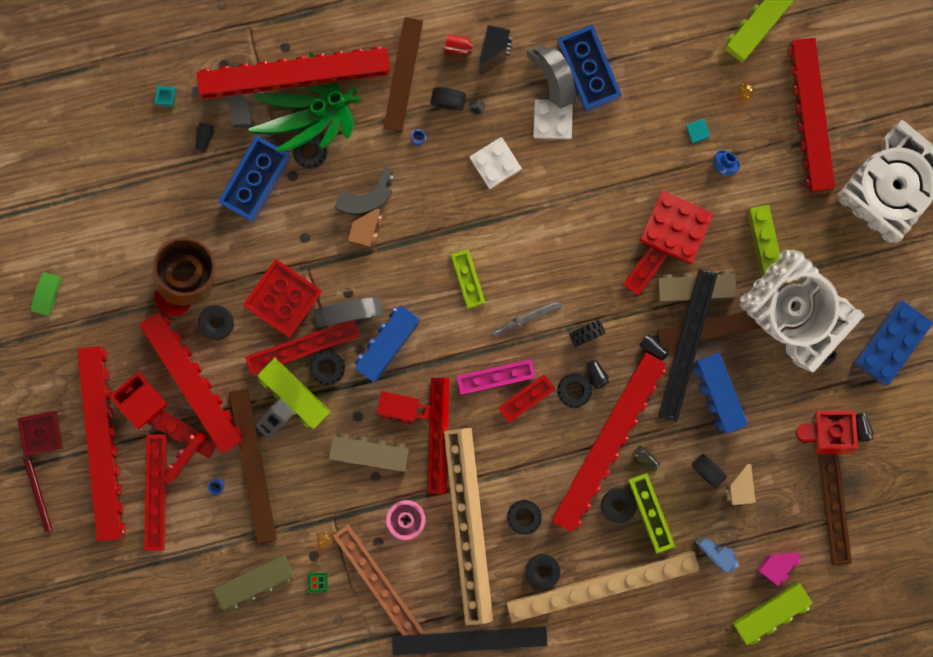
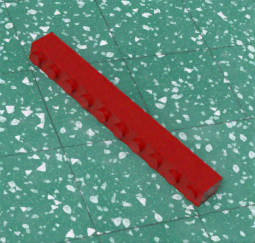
(293, 73)
(608, 442)
(100, 443)

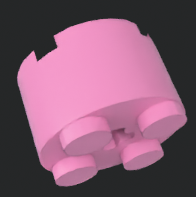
(397, 526)

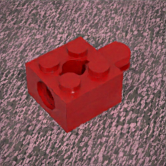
(831, 432)

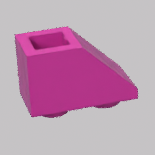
(778, 565)

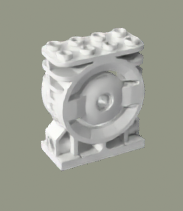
(859, 190)
(819, 309)

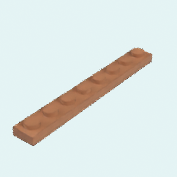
(378, 583)

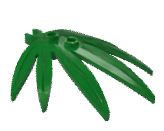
(323, 110)

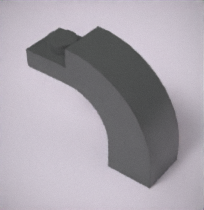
(558, 73)
(240, 109)
(363, 204)
(348, 311)
(275, 418)

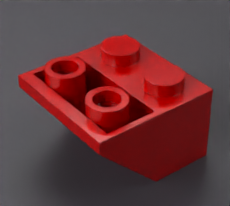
(138, 400)

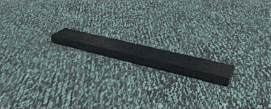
(687, 345)
(469, 641)

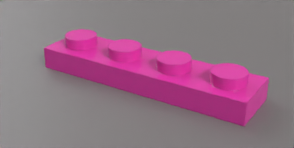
(496, 376)

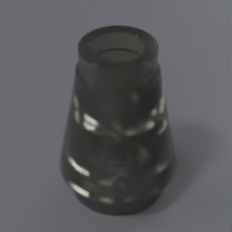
(644, 458)

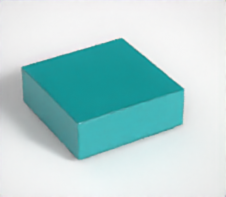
(165, 96)
(698, 130)

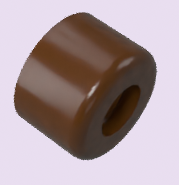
(183, 252)

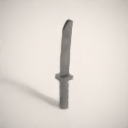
(518, 321)

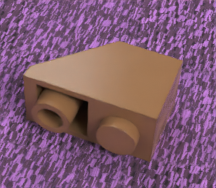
(364, 229)

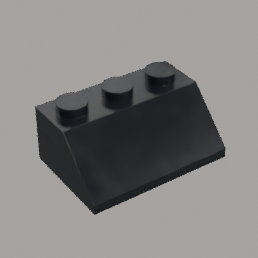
(495, 48)

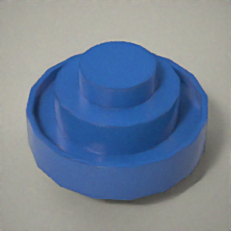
(726, 163)

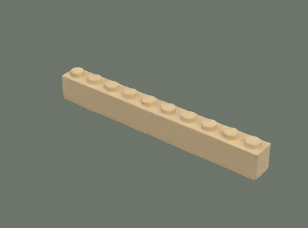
(468, 526)
(602, 586)

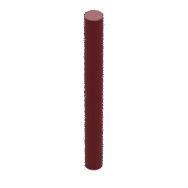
(37, 494)

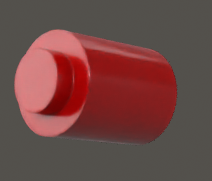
(458, 45)

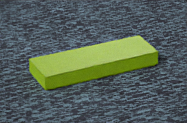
(467, 279)

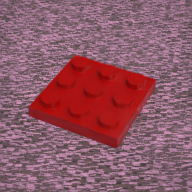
(676, 227)
(282, 298)

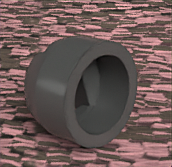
(476, 111)

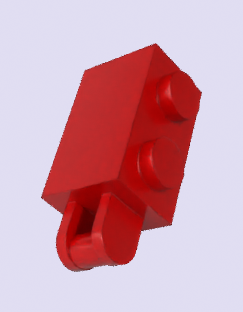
(401, 407)

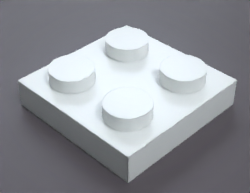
(551, 121)
(495, 163)

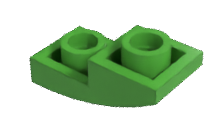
(45, 293)

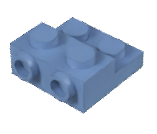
(720, 556)

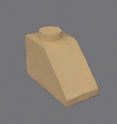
(741, 487)

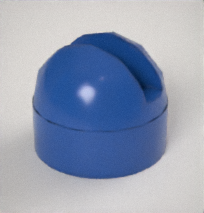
(419, 134)
(213, 488)

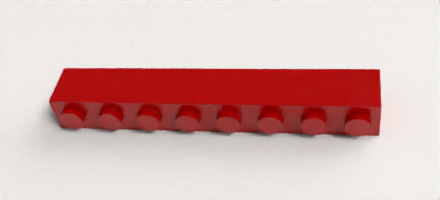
(812, 115)
(191, 382)

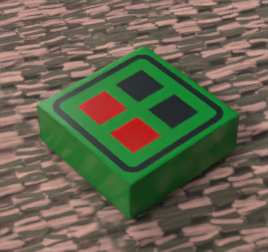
(318, 582)

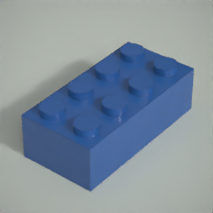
(590, 68)
(254, 179)
(892, 342)
(387, 344)
(719, 393)

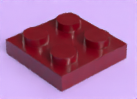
(40, 433)

